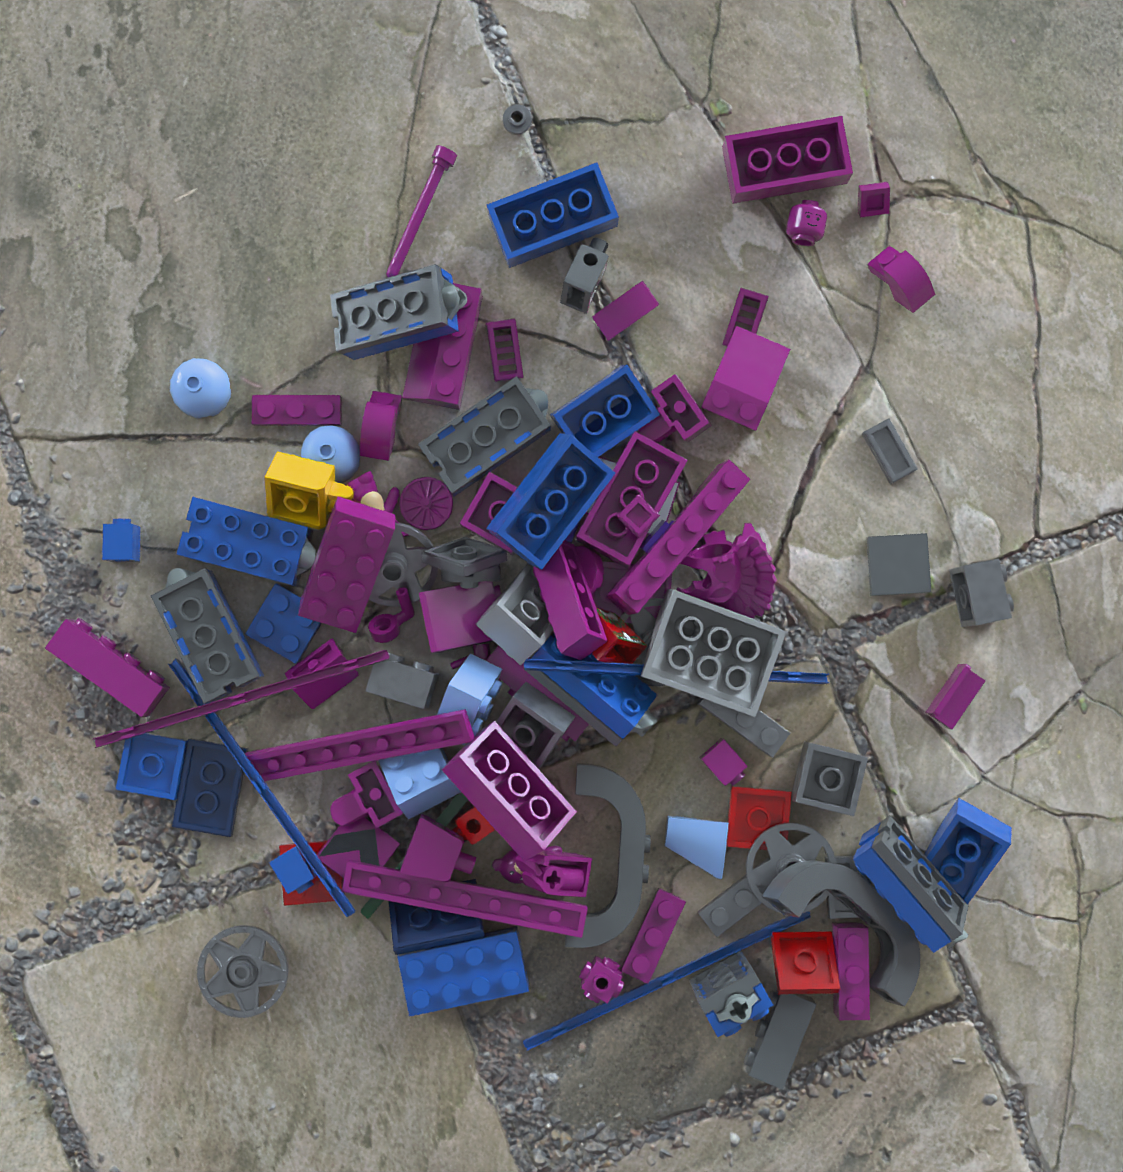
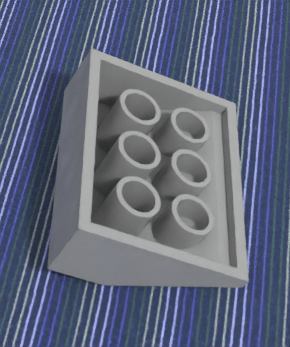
(712, 652)

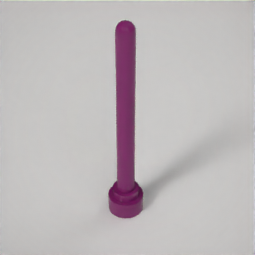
(442, 160)

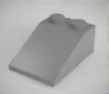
(518, 617)

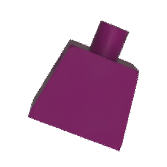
(435, 852)

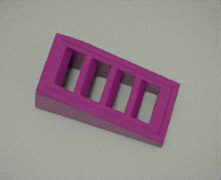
(751, 295)
(498, 325)

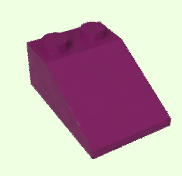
(745, 378)

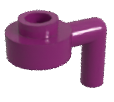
(386, 626)

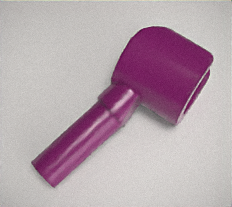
(481, 651)

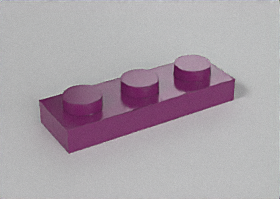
(296, 410)
(653, 935)

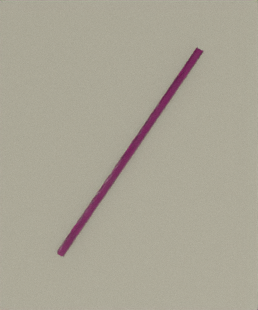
(242, 698)

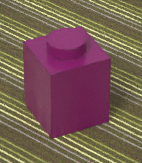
(724, 763)

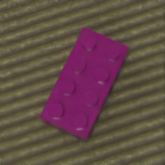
(787, 159)
(642, 470)
(347, 564)
(509, 791)

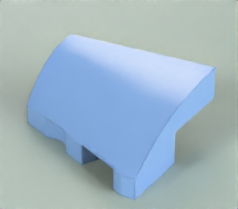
(698, 842)

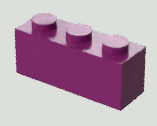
(852, 961)

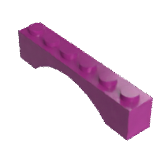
(678, 540)

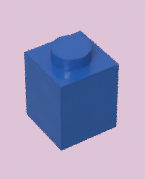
(121, 541)
(293, 871)

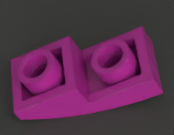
(625, 310)

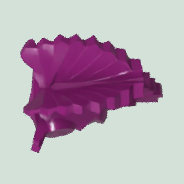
(737, 572)

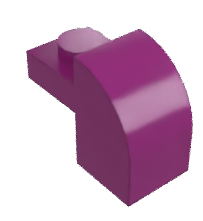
(904, 276)
(379, 425)

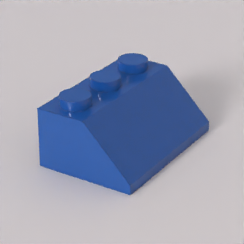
(606, 411)

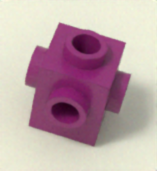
(597, 969)

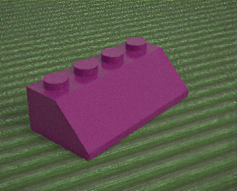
(441, 364)

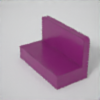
(319, 691)
(955, 696)

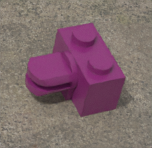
(677, 412)
(370, 797)

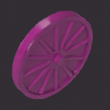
(426, 503)

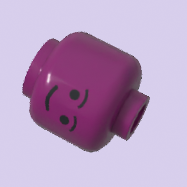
(806, 223)

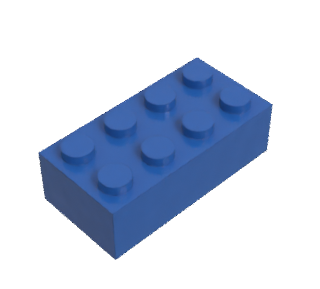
(553, 215)
(551, 500)
(464, 972)

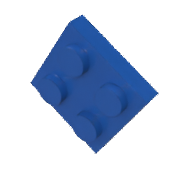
(281, 627)
(152, 765)

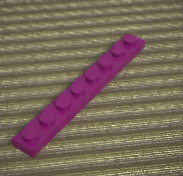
(363, 745)
(465, 899)

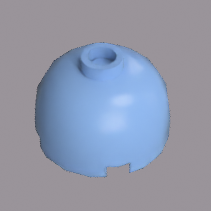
(200, 388)
(334, 447)

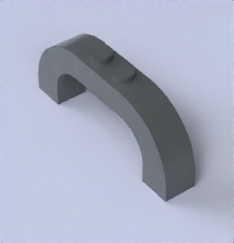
(617, 915)
(899, 946)

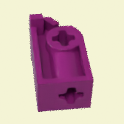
(556, 873)

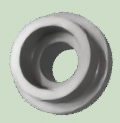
(517, 127)

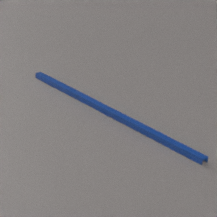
(636, 669)
(266, 793)
(663, 980)

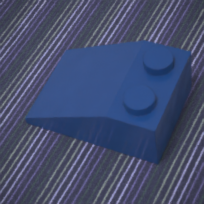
(968, 847)

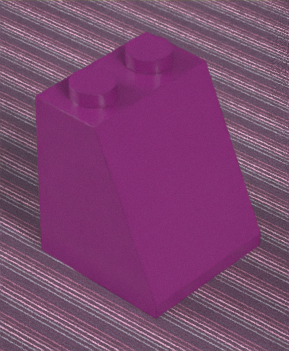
(453, 615)

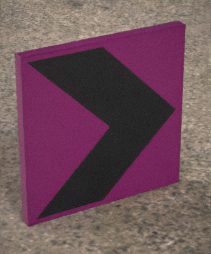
(357, 843)

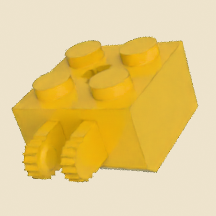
(302, 490)

